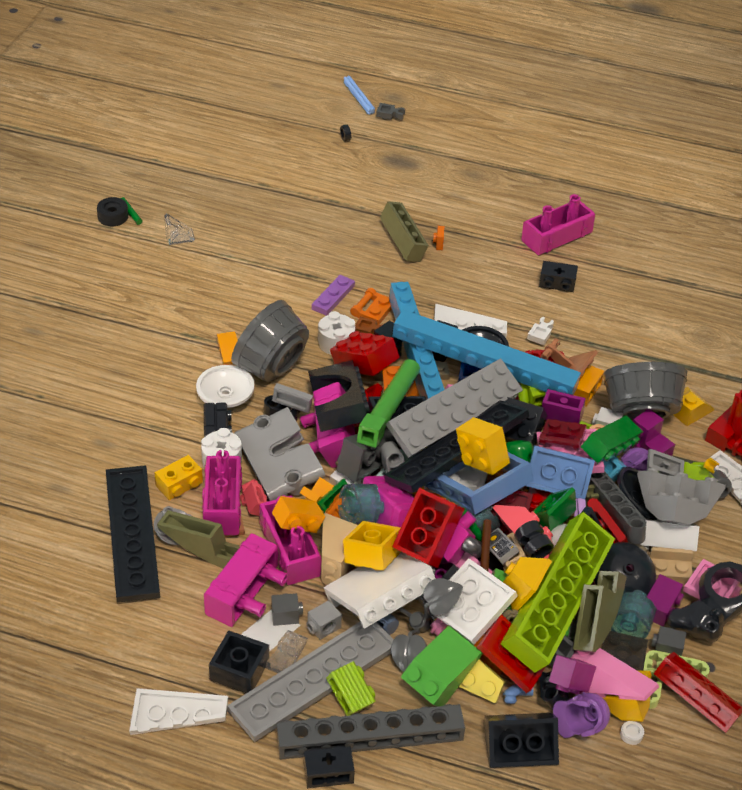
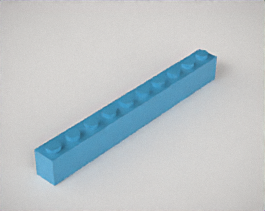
(482, 352)
(428, 379)

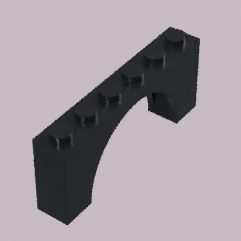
(349, 407)

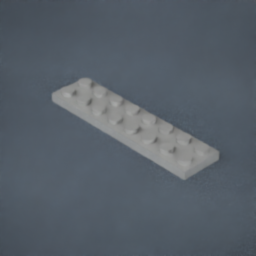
(453, 407)
(306, 680)

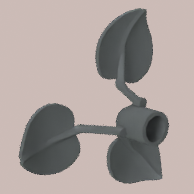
(440, 598)

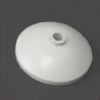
(226, 385)

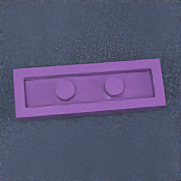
(333, 295)

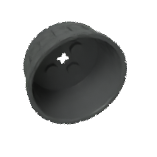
(271, 342)
(645, 387)

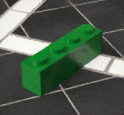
(612, 439)

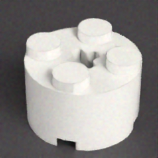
(334, 329)
(220, 440)

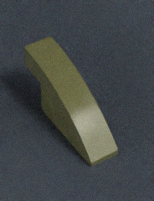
(198, 537)
(598, 610)

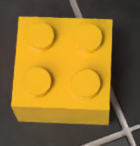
(483, 445)
(371, 545)

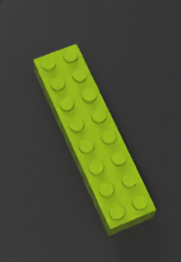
(550, 610)

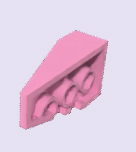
(616, 677)

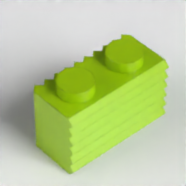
(351, 688)

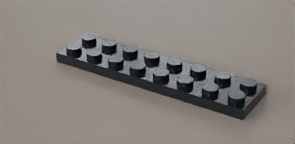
(446, 452)
(132, 534)

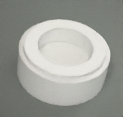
(632, 732)

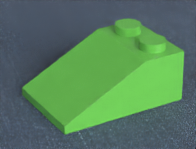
(442, 666)

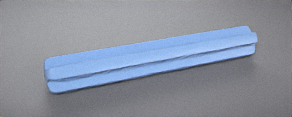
(359, 95)

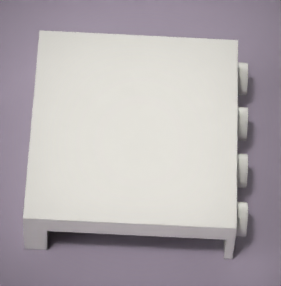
(380, 592)

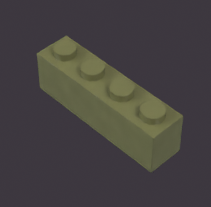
(404, 231)

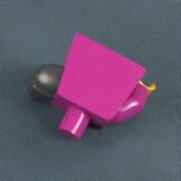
(463, 541)

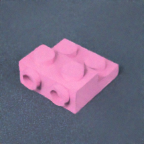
(724, 587)

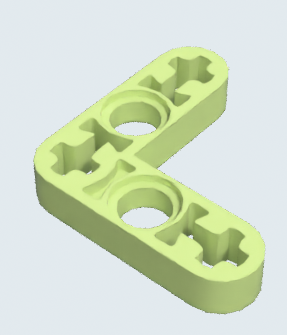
(660, 656)

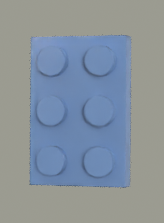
(559, 471)

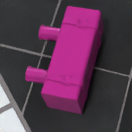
(558, 226)
(328, 442)
(223, 491)
(395, 500)
(296, 548)
(242, 579)

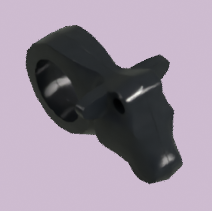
(711, 612)

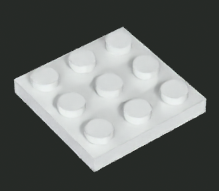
(480, 602)

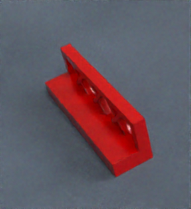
(699, 691)

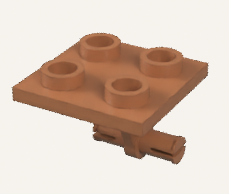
(576, 362)

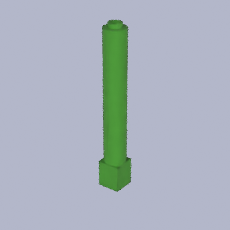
(373, 425)

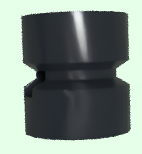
(533, 539)

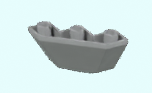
(678, 497)

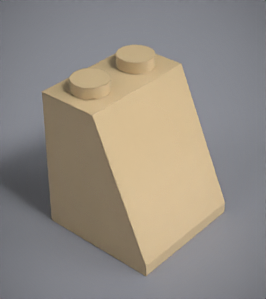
(333, 560)

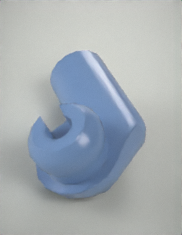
(512, 692)

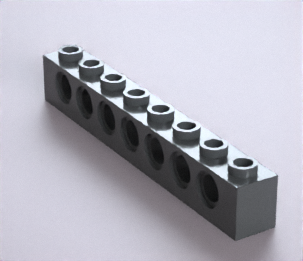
(382, 737)

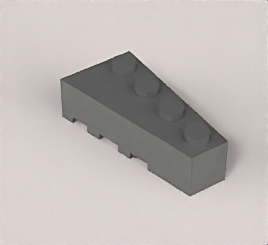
(360, 459)

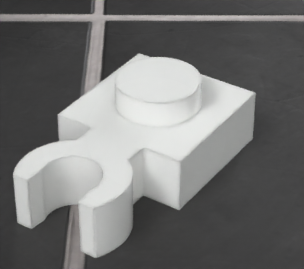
(540, 332)

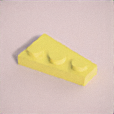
(483, 682)

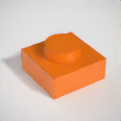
(438, 238)

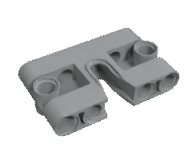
(273, 455)

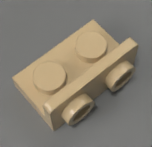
(672, 563)

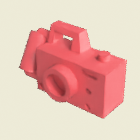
(253, 496)

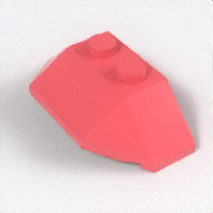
(513, 517)

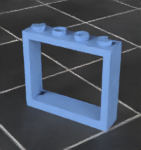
(475, 501)

